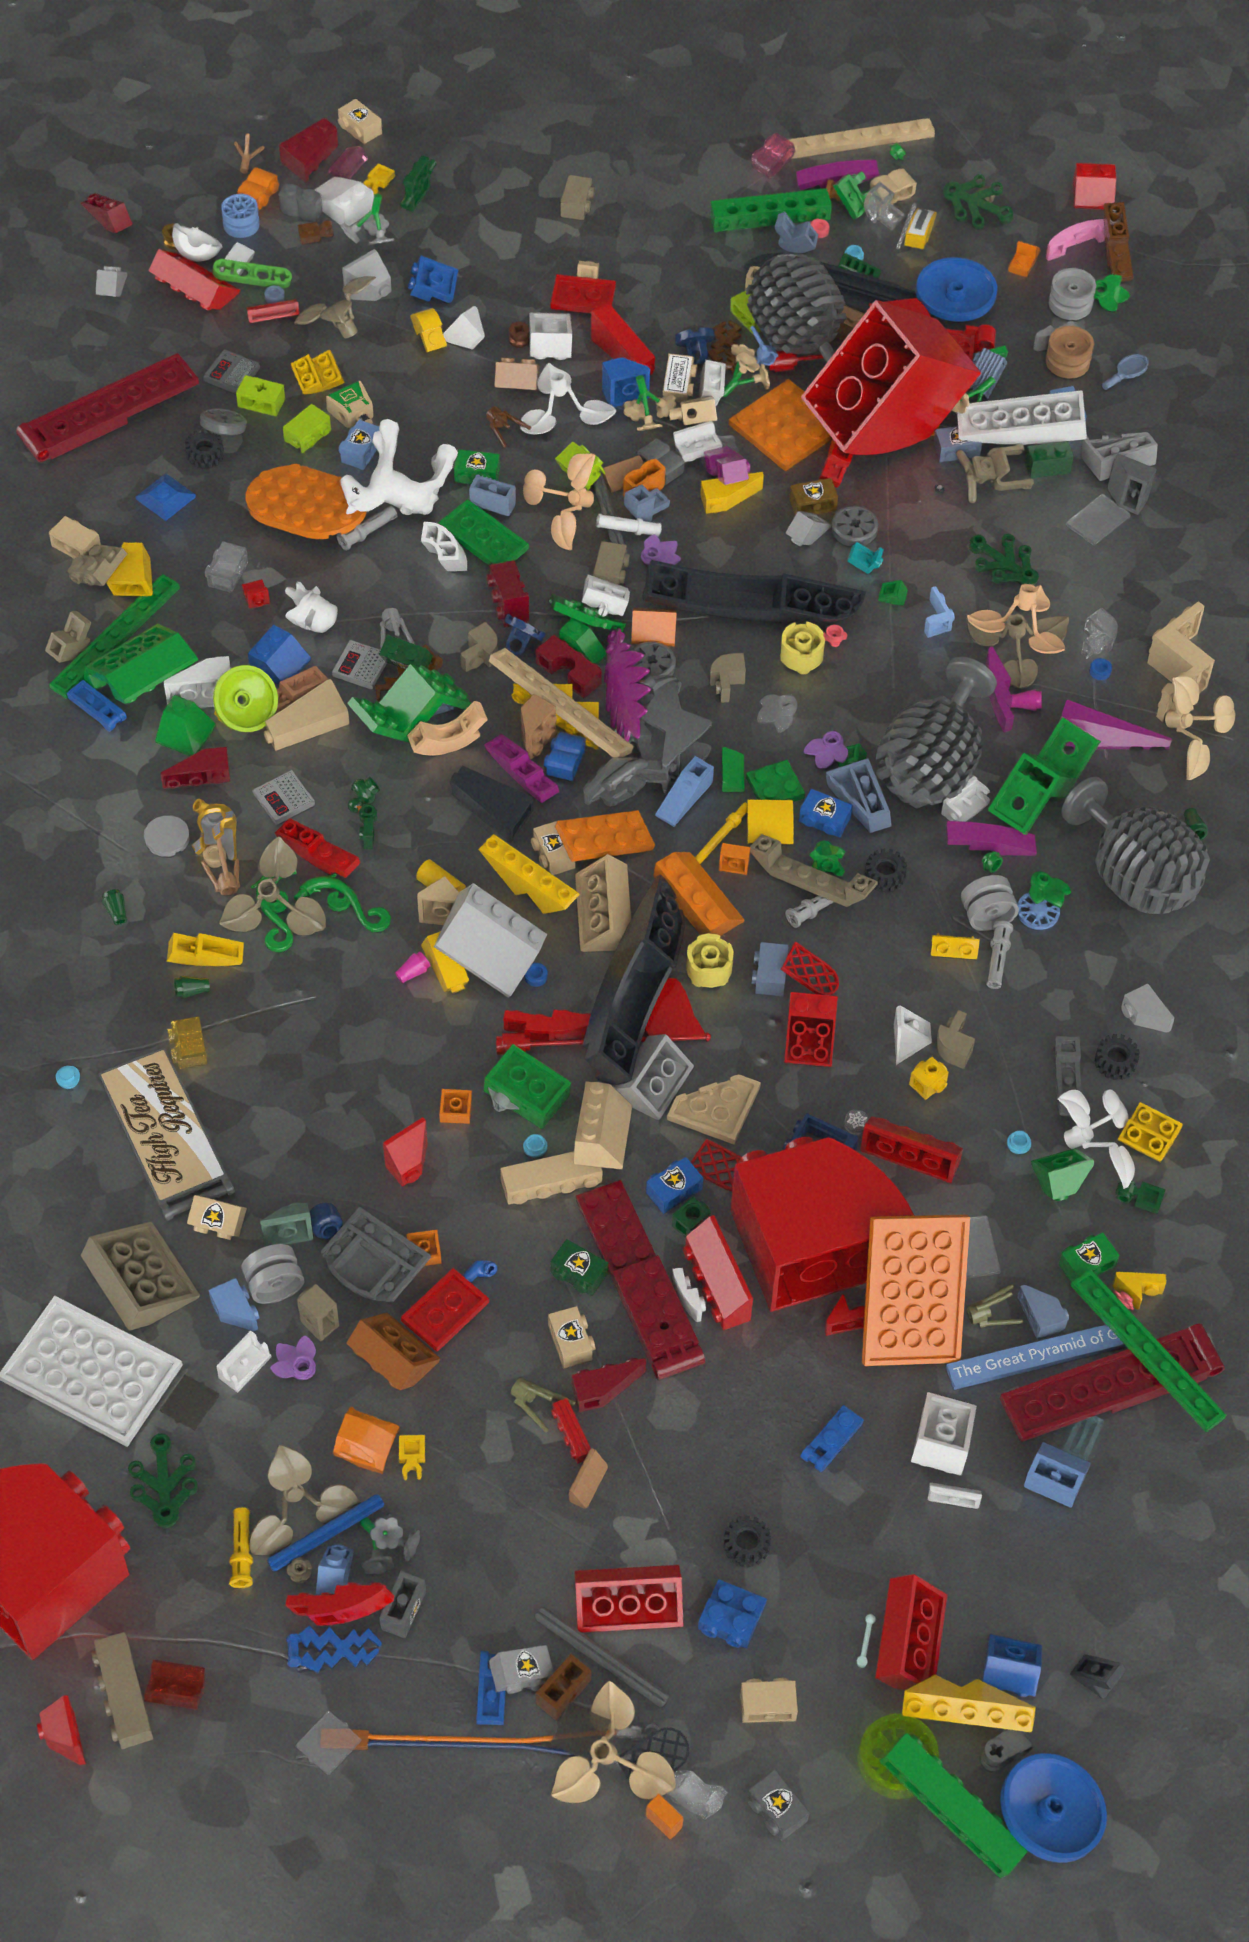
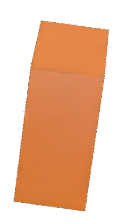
(734, 858)
(455, 1106)
(428, 1242)
(664, 1816)

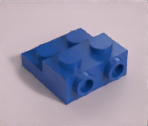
(432, 280)
(731, 1614)

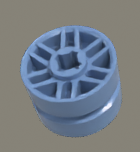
(240, 215)

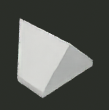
(466, 330)
(910, 1033)

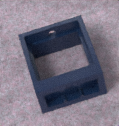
(822, 1130)

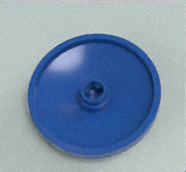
(956, 289)
(1053, 1808)

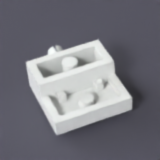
(605, 595)

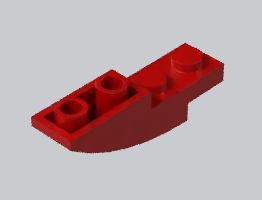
(835, 464)
(315, 850)
(539, 1027)
(345, 1605)

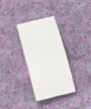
(239, 253)
(688, 1297)

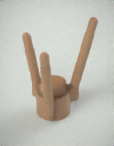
(227, 883)

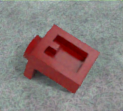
(256, 594)

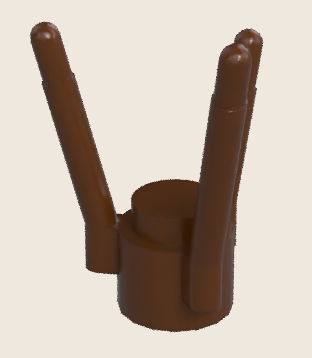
(499, 419)

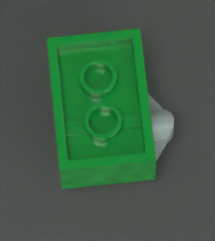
(526, 1087)

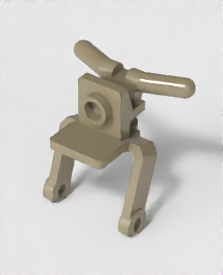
(991, 469)

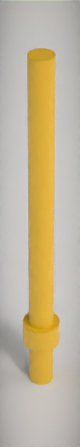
(732, 821)

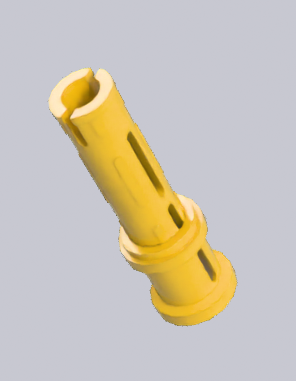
(241, 1559)

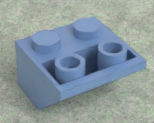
(1056, 1474)

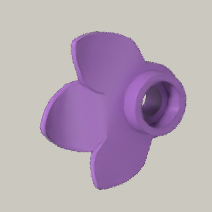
(659, 551)
(827, 749)
(293, 1358)

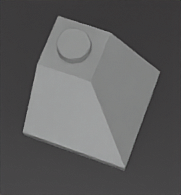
(368, 265)

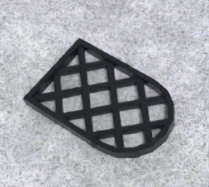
(635, 1748)

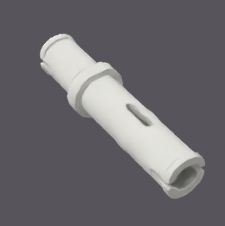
(630, 525)

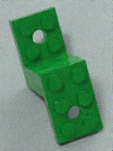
(409, 701)
(1044, 775)

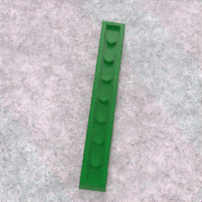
(116, 633)
(1148, 1350)

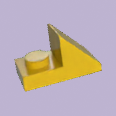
(1137, 1283)

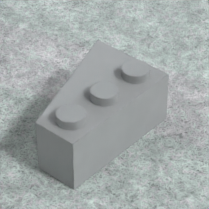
(1101, 453)

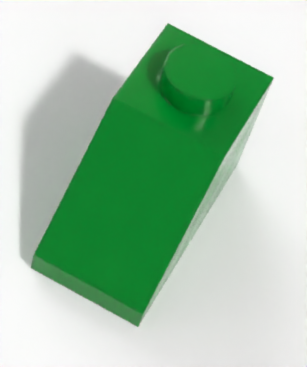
(583, 640)

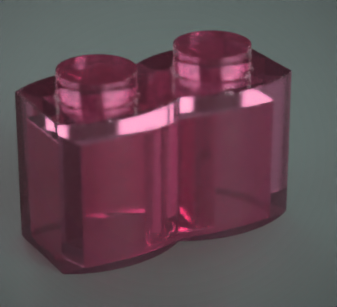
(773, 155)

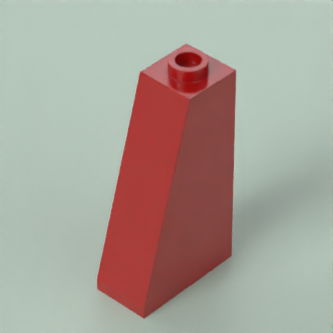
(617, 338)

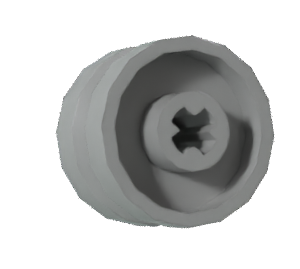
(1072, 294)
(989, 901)
(272, 1273)

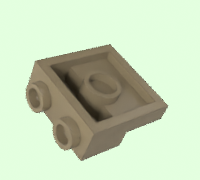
(97, 566)

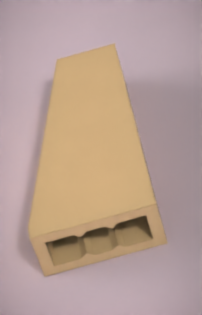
(307, 717)

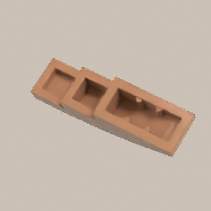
(297, 686)

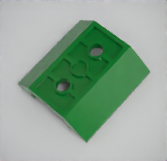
(141, 663)

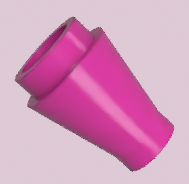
(1027, 700)
(413, 967)

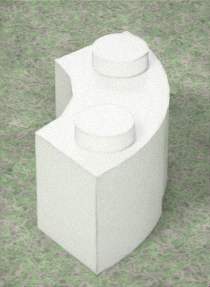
(442, 542)

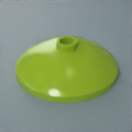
(258, 696)

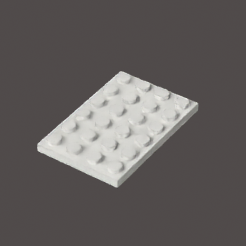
(90, 1370)

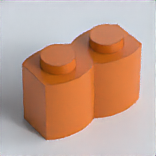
(260, 186)
(650, 475)

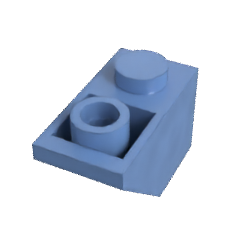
(232, 1305)
(334, 1568)

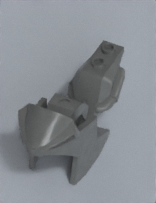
(665, 746)

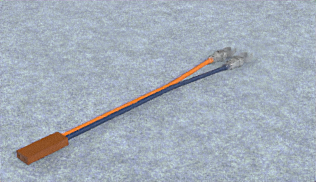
(631, 1733)

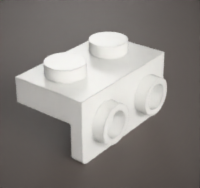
(693, 441)

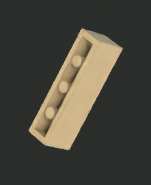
(547, 1177)

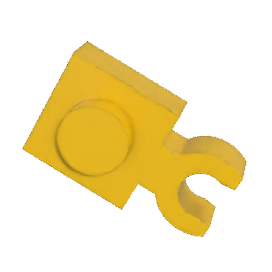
(378, 177)
(412, 1452)

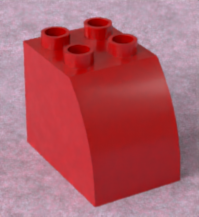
(890, 381)
(809, 1217)
(53, 1554)

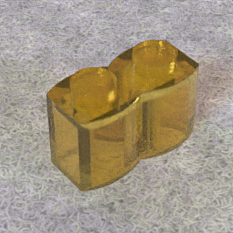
(188, 1041)

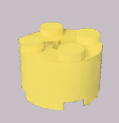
(802, 647)
(709, 961)

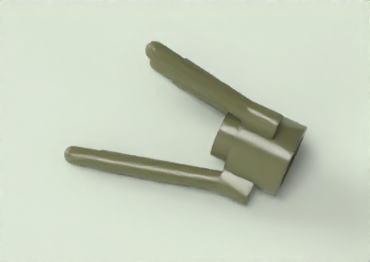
(980, 1311)
(527, 1391)

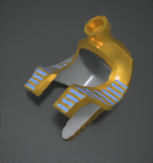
(215, 822)

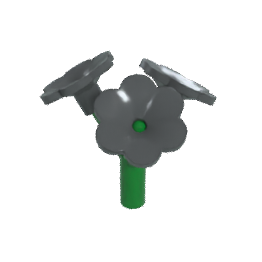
(387, 1534)

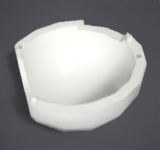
(194, 243)

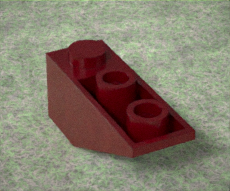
(108, 212)
(201, 768)
(600, 1386)

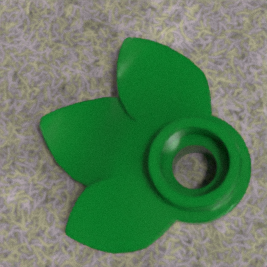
(1111, 293)
(1048, 888)

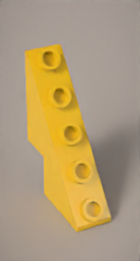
(521, 696)
(527, 877)
(971, 1704)

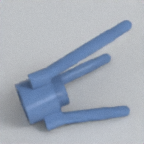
(765, 353)

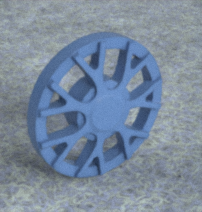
(1037, 912)

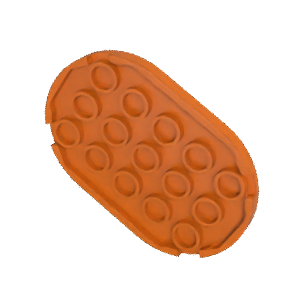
(301, 502)

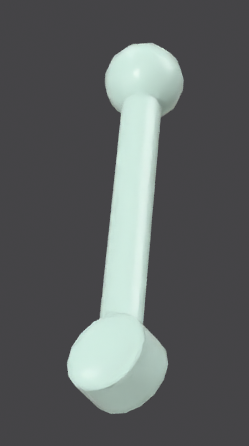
(862, 1660)

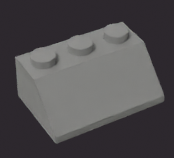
(656, 1076)

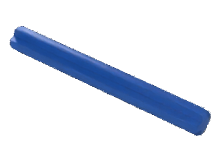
(325, 1532)

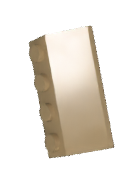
(603, 904)
(602, 1127)

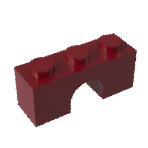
(557, 655)

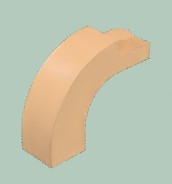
(448, 737)

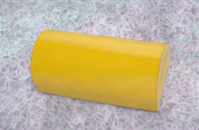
(431, 872)

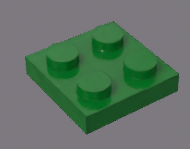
(775, 782)

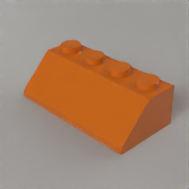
(698, 894)

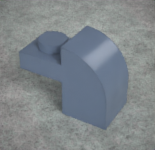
(795, 238)
(644, 503)

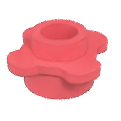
(834, 635)
(1125, 1299)

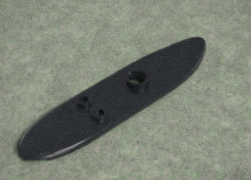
(854, 286)

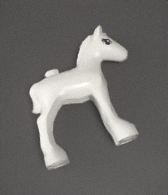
(395, 487)

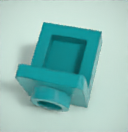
(865, 558)

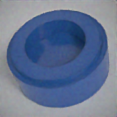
(1100, 669)
(536, 975)

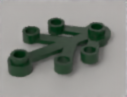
(976, 200)
(1022, 574)
(164, 1483)

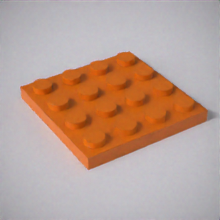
(781, 426)

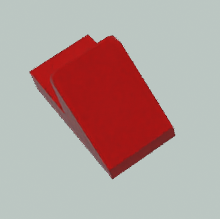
(844, 1320)

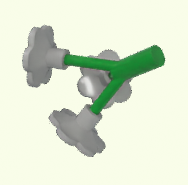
(375, 224)

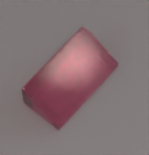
(348, 162)

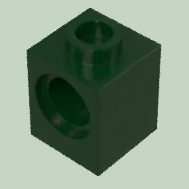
(691, 1208)

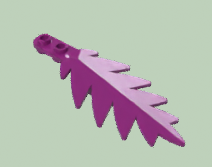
(622, 687)

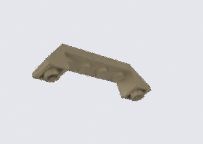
(845, 893)

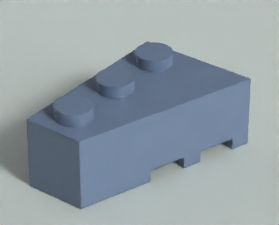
(859, 787)

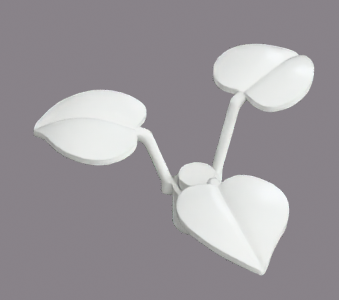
(557, 383)
(1083, 1133)

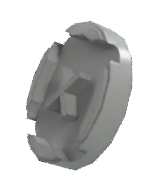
(166, 836)

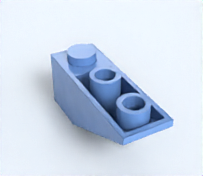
(686, 791)

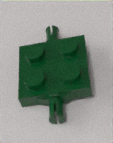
(417, 183)

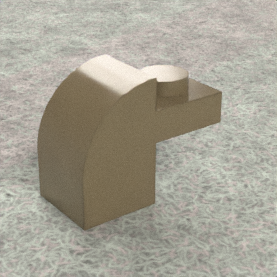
(71, 641)
(482, 644)
(726, 671)
(952, 1044)

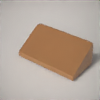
(615, 473)
(587, 1479)

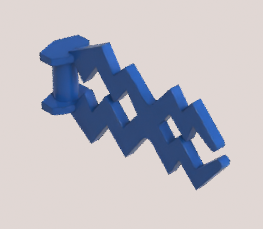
(342, 1646)

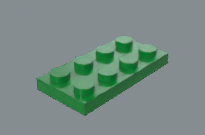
(483, 534)

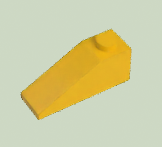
(720, 497)

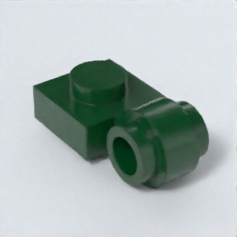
(368, 817)
(1147, 1196)

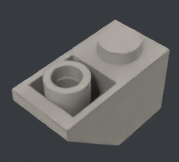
(110, 281)

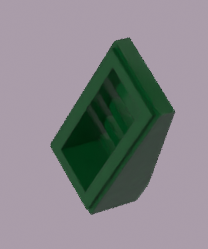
(854, 264)

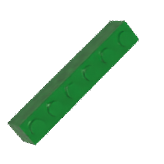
(953, 1804)

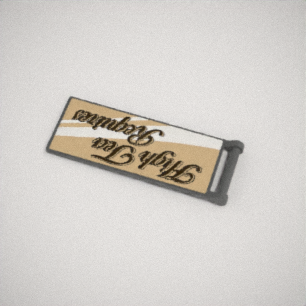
(164, 1131)

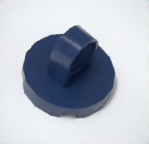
(695, 341)
(522, 632)

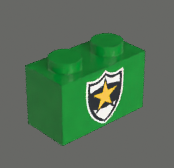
(472, 463)
(1093, 1254)

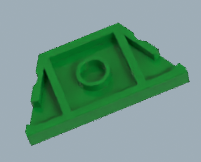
(576, 610)

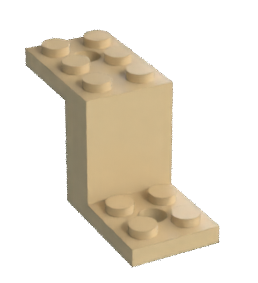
(1176, 655)

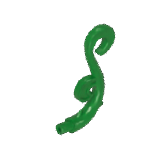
(350, 898)
(271, 911)

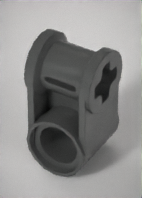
(1004, 1749)

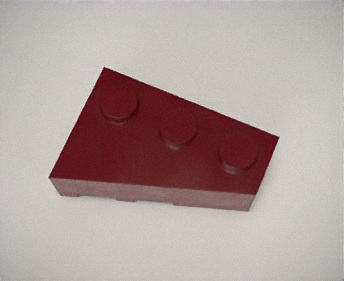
(308, 148)
(508, 591)

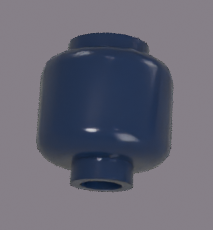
(325, 1220)

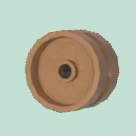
(1069, 352)

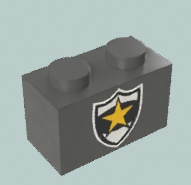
(400, 1613)
(777, 1805)

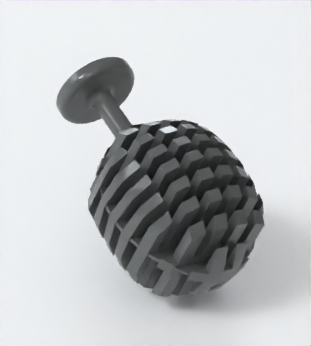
(796, 304)
(932, 744)
(1143, 853)

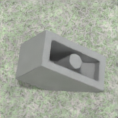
(807, 528)
(1147, 1009)

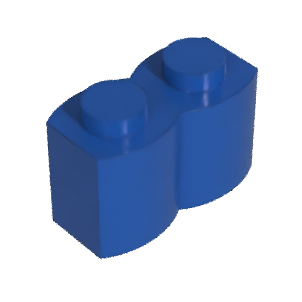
(565, 756)

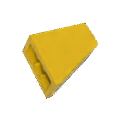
(133, 573)
(448, 972)

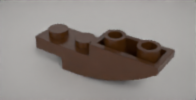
(1116, 240)

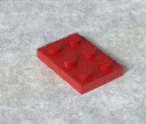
(581, 293)
(445, 1309)

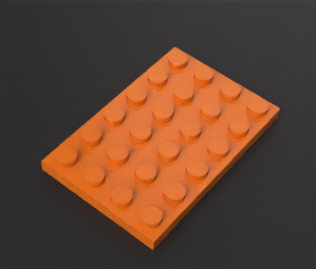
(915, 1289)

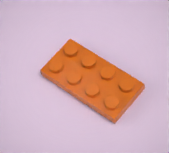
(604, 835)

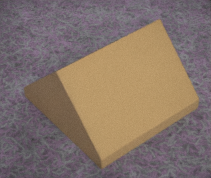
(436, 902)

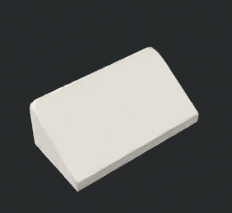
(954, 1495)

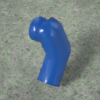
(480, 1269)

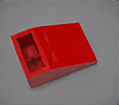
(810, 1029)

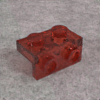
(175, 1684)

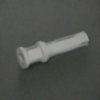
(366, 527)
(806, 910)
(1000, 945)

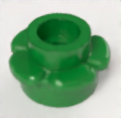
(897, 151)
(992, 861)

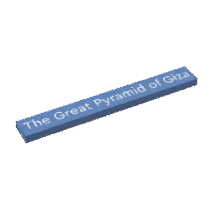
(1032, 1356)

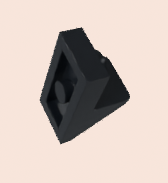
(1098, 1674)

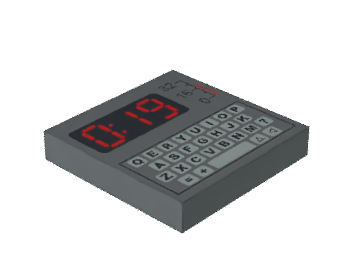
(230, 370)

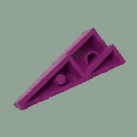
(1112, 731)

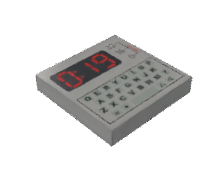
(359, 665)
(283, 797)

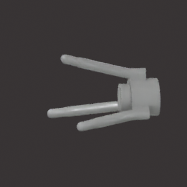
(392, 622)

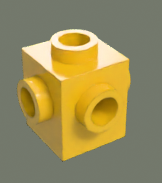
(929, 1077)

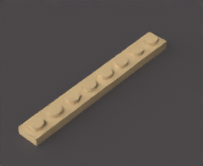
(862, 138)
(565, 706)

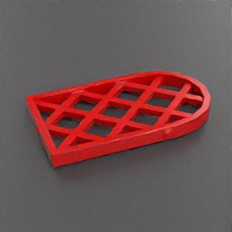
(784, 968)
(718, 1182)

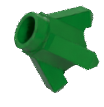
(826, 858)

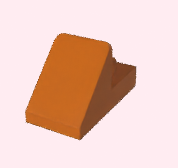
(1024, 259)

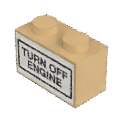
(678, 377)

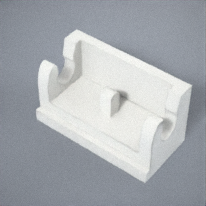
(712, 380)
(968, 803)
(243, 1362)

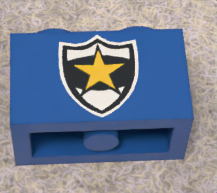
(825, 813)
(674, 1185)

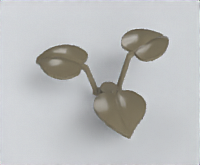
(337, 312)
(1021, 671)
(276, 862)
(288, 1473)

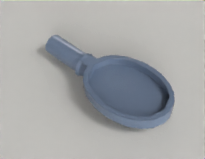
(1128, 367)

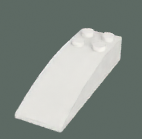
(1025, 420)

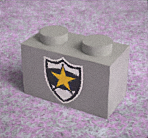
(521, 1669)

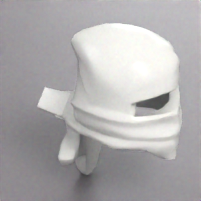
(312, 610)

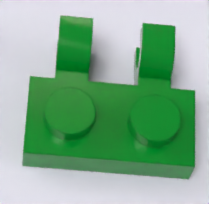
(851, 195)

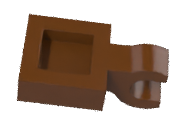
(312, 232)

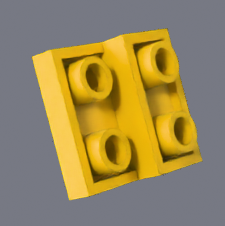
(317, 373)
(771, 819)
(1150, 1132)

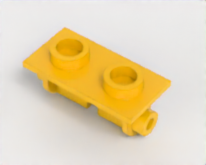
(954, 946)

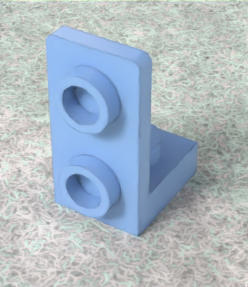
(943, 620)

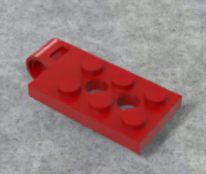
(974, 338)

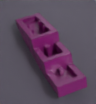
(835, 171)
(1001, 697)
(521, 768)
(991, 837)

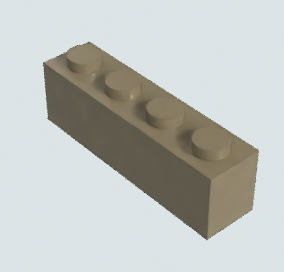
(123, 1691)

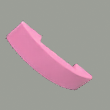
(1075, 235)

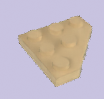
(716, 1108)

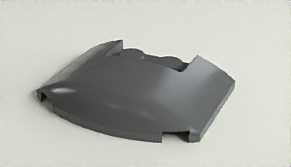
(373, 1258)

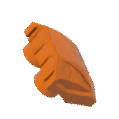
(365, 1440)

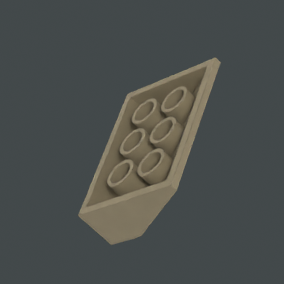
(138, 1274)

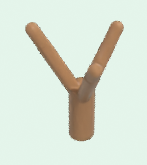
(245, 155)

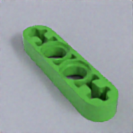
(251, 277)

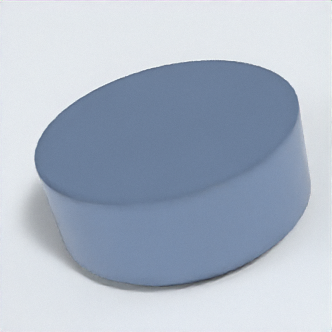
(274, 294)

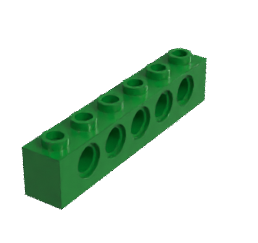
(764, 209)

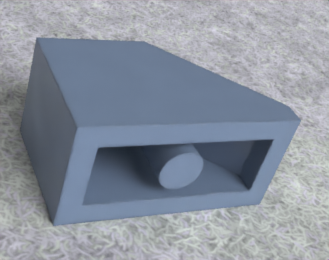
(1042, 1312)

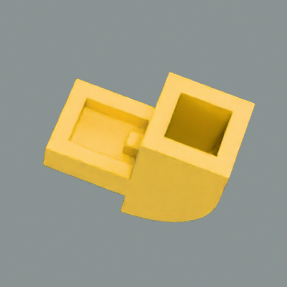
(429, 327)

